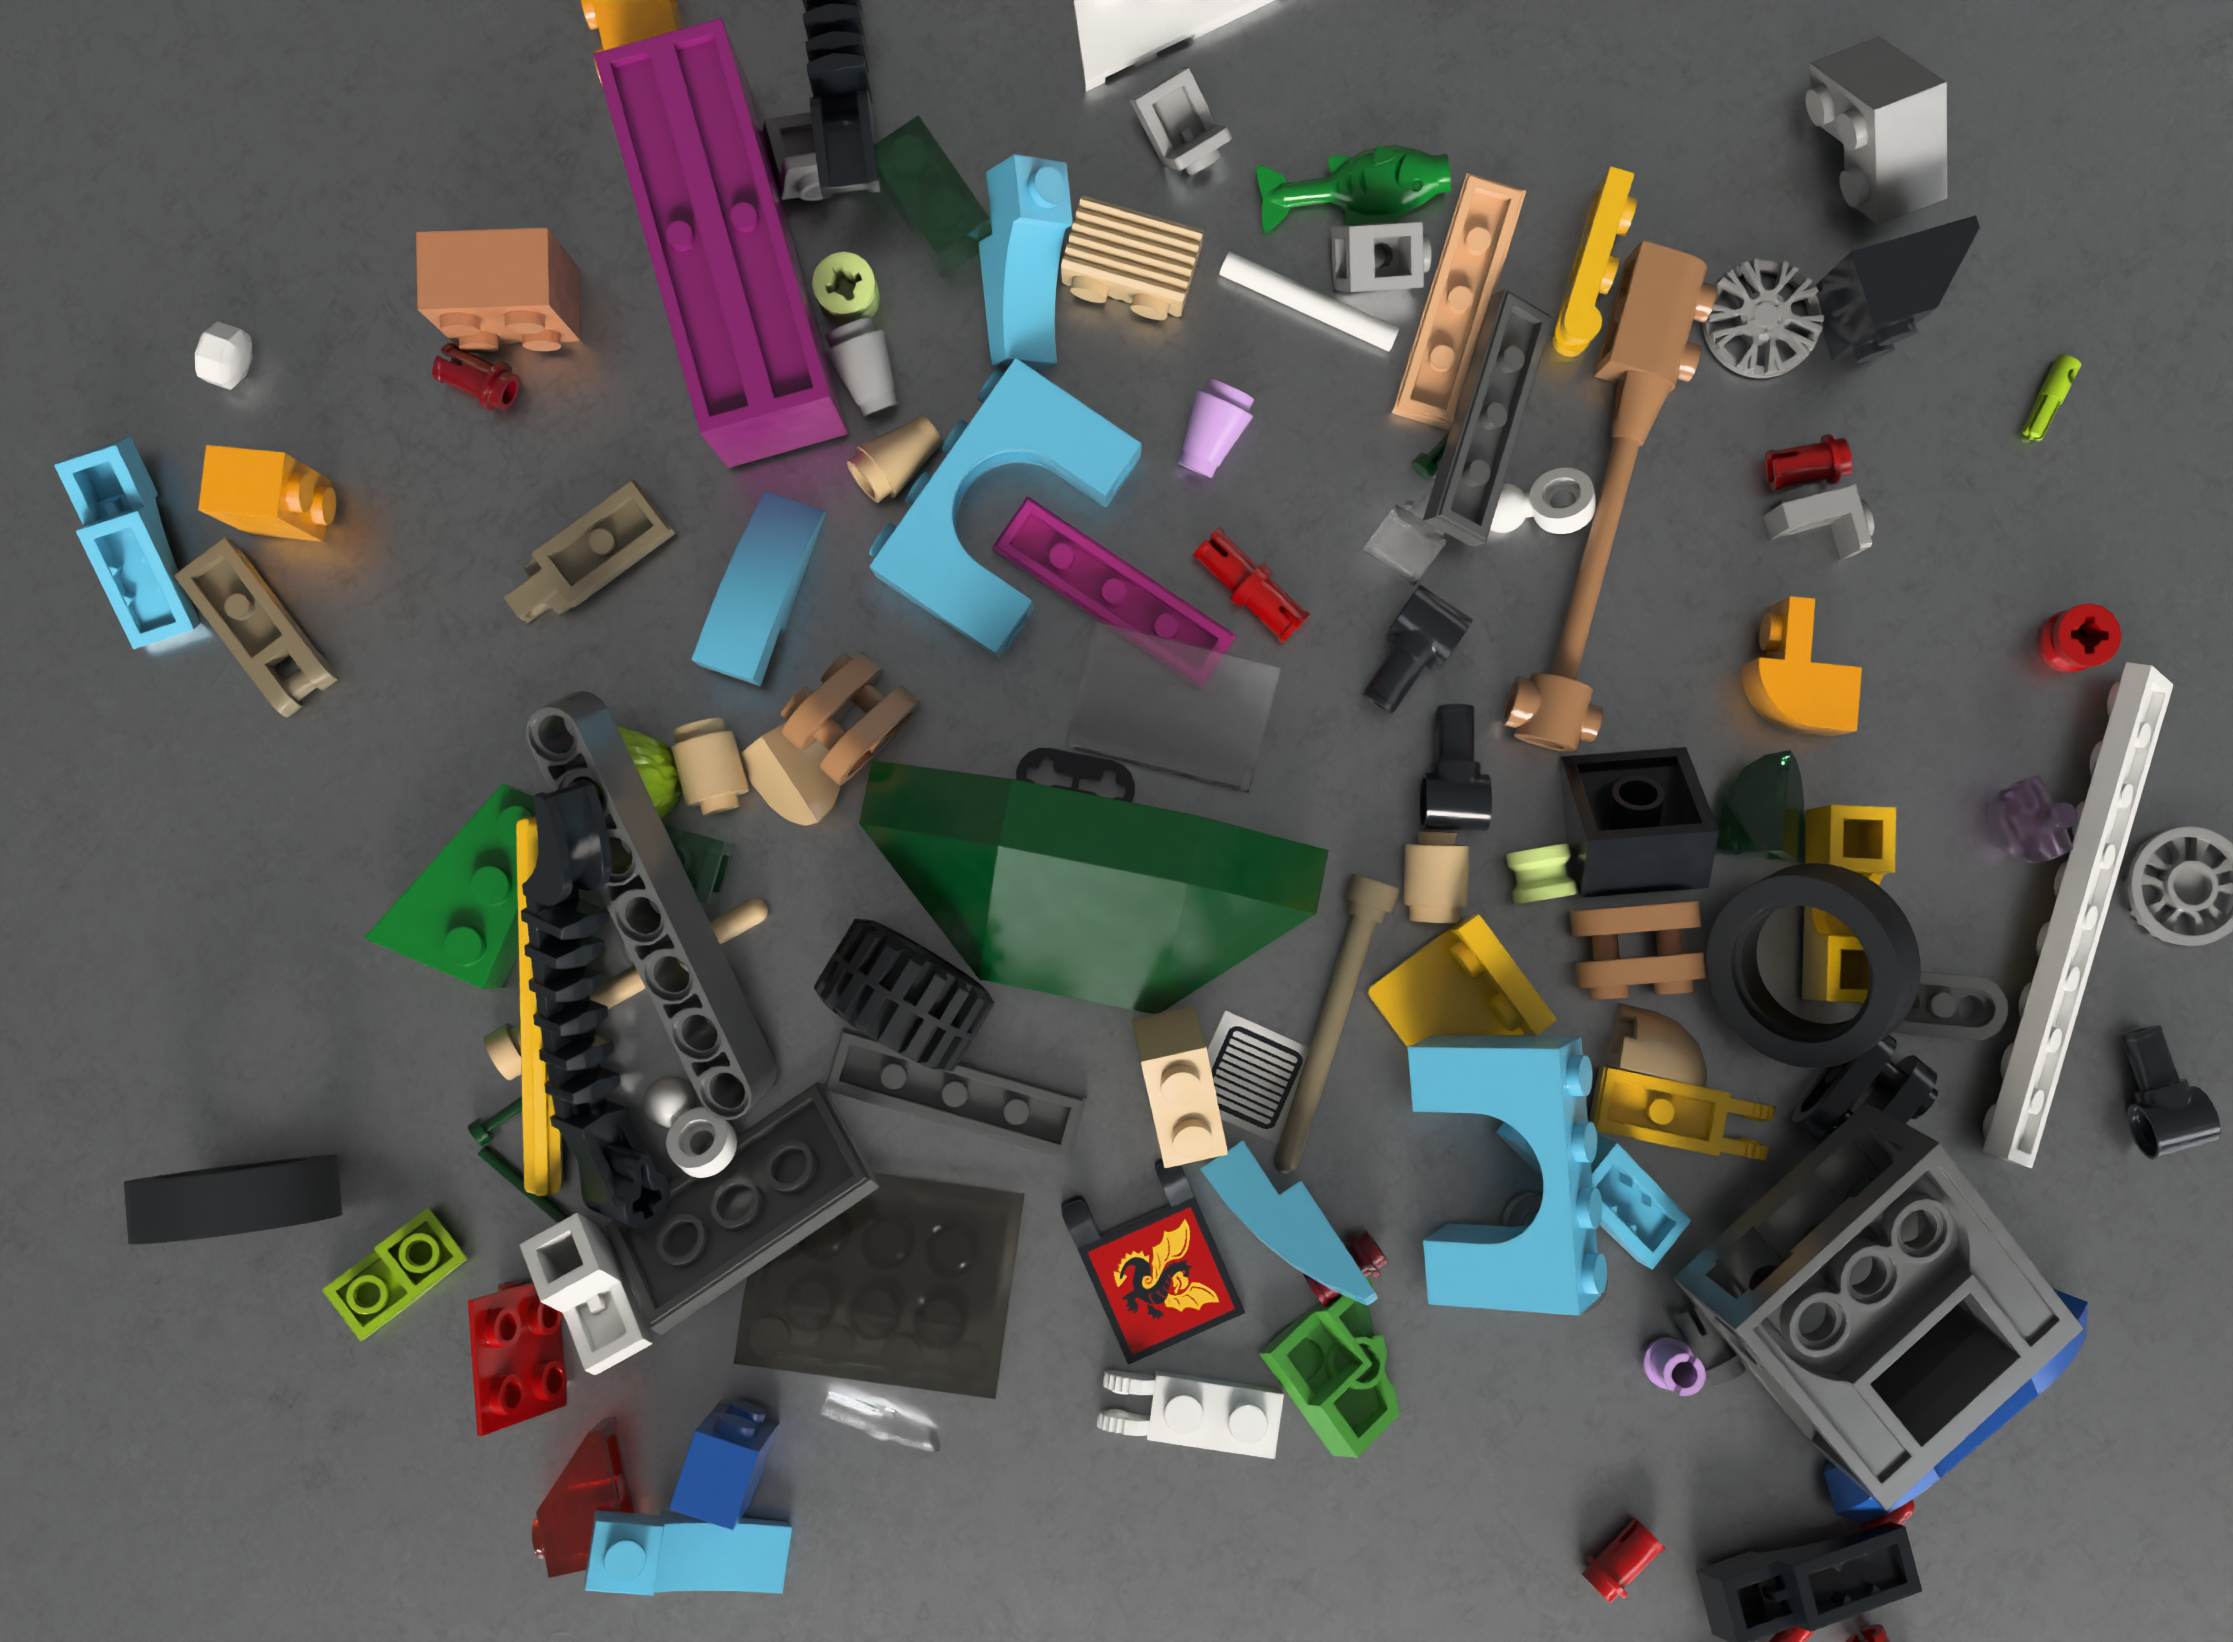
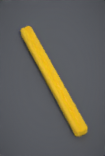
(540, 1140)

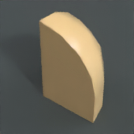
(790, 777)
(1655, 1046)

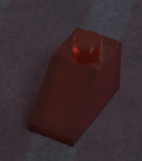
(589, 1482)

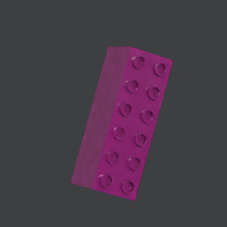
(720, 244)

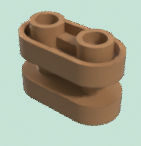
(847, 684)
(1669, 969)

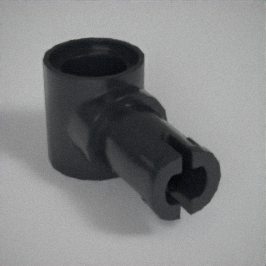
(1422, 636)
(1455, 790)
(2167, 1110)

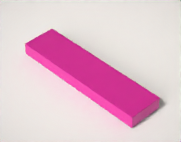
(1100, 580)

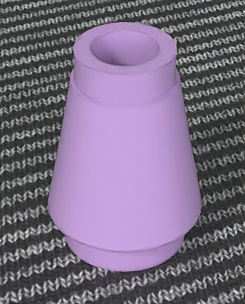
(1214, 426)

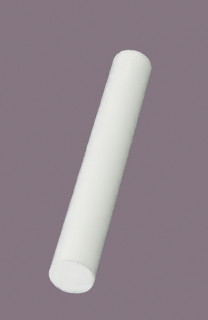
(1309, 301)

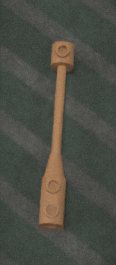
(1644, 356)

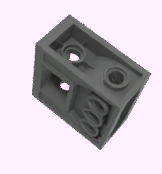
(1889, 1316)

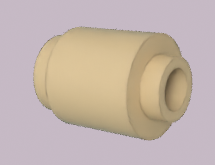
(709, 766)
(1436, 877)

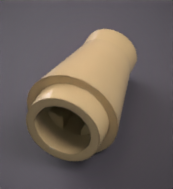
(893, 458)

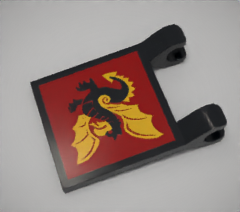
(1156, 1273)

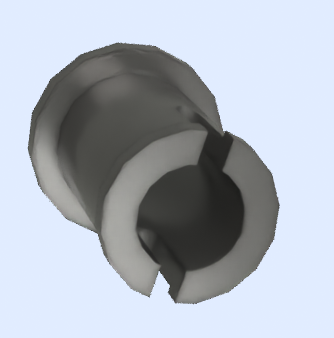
(1710, 1347)

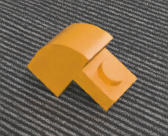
(1791, 688)

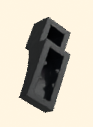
(1808, 1583)

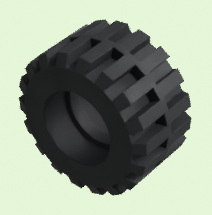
(903, 995)

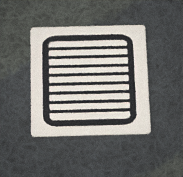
(1254, 1075)

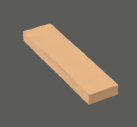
(1458, 300)

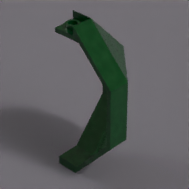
(1086, 887)

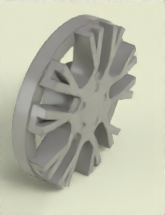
(1764, 318)
(2181, 886)

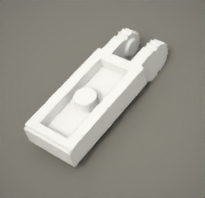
(1198, 1412)

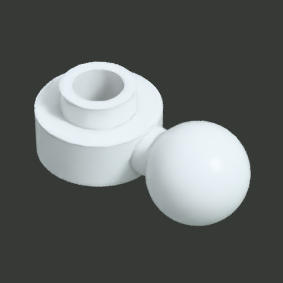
(1543, 502)
(671, 1105)

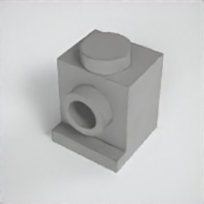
(1405, 261)

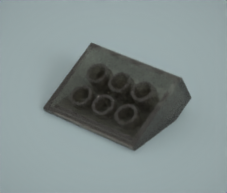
(893, 1290)

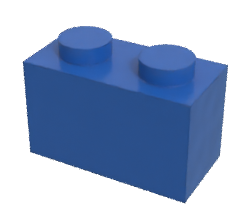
(724, 1464)

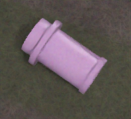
(1661, 1359)

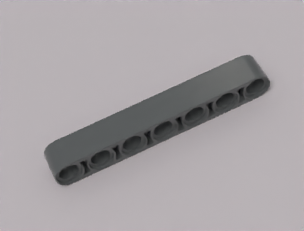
(680, 928)

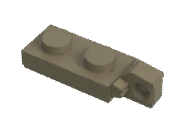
(590, 553)

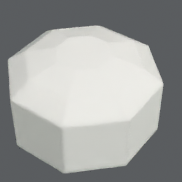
(223, 355)

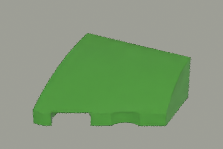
(1336, 1374)

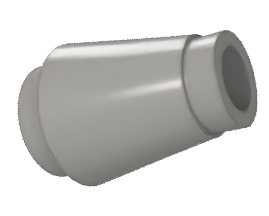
(863, 364)

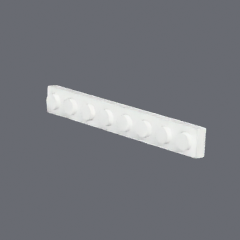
(2083, 897)

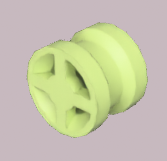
(850, 301)
(1541, 873)

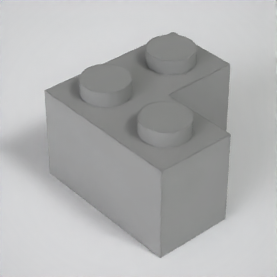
(1890, 124)

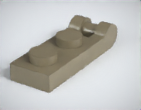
(255, 625)

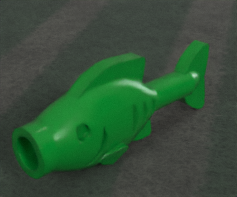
(1370, 186)

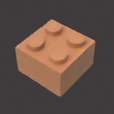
(498, 288)

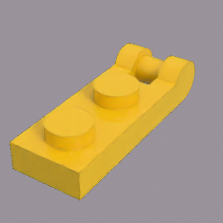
(1593, 265)

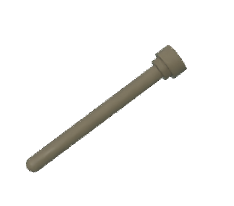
(1367, 905)

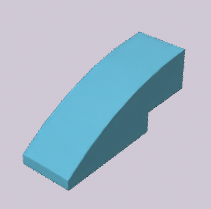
(759, 588)
(1287, 1223)

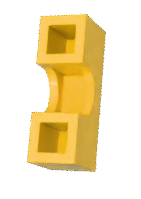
(1862, 842)

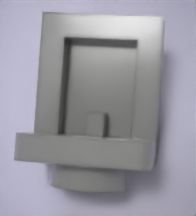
(1180, 123)
(793, 156)
(1809, 508)

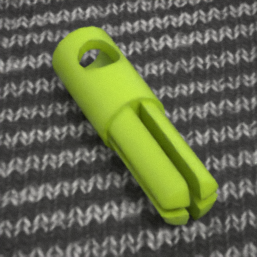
(2051, 396)

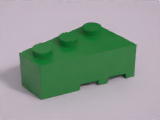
(465, 902)

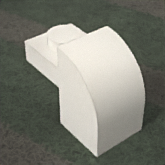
(584, 1280)

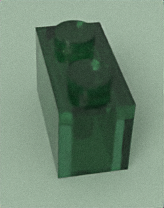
(931, 196)

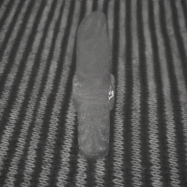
(880, 1422)

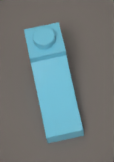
(1022, 258)
(127, 541)
(1632, 1203)
(685, 1554)

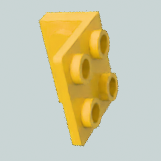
(1460, 987)

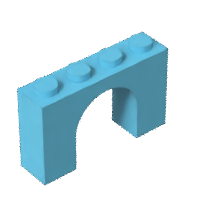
(1019, 422)
(1542, 1093)

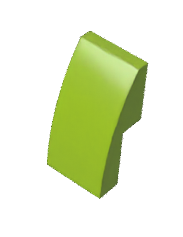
(395, 1274)

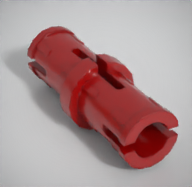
(1251, 585)

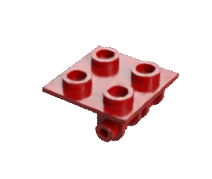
(515, 1357)

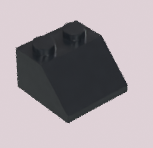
(1889, 288)
(1637, 822)

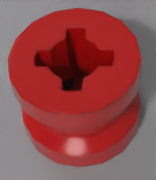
(2070, 651)

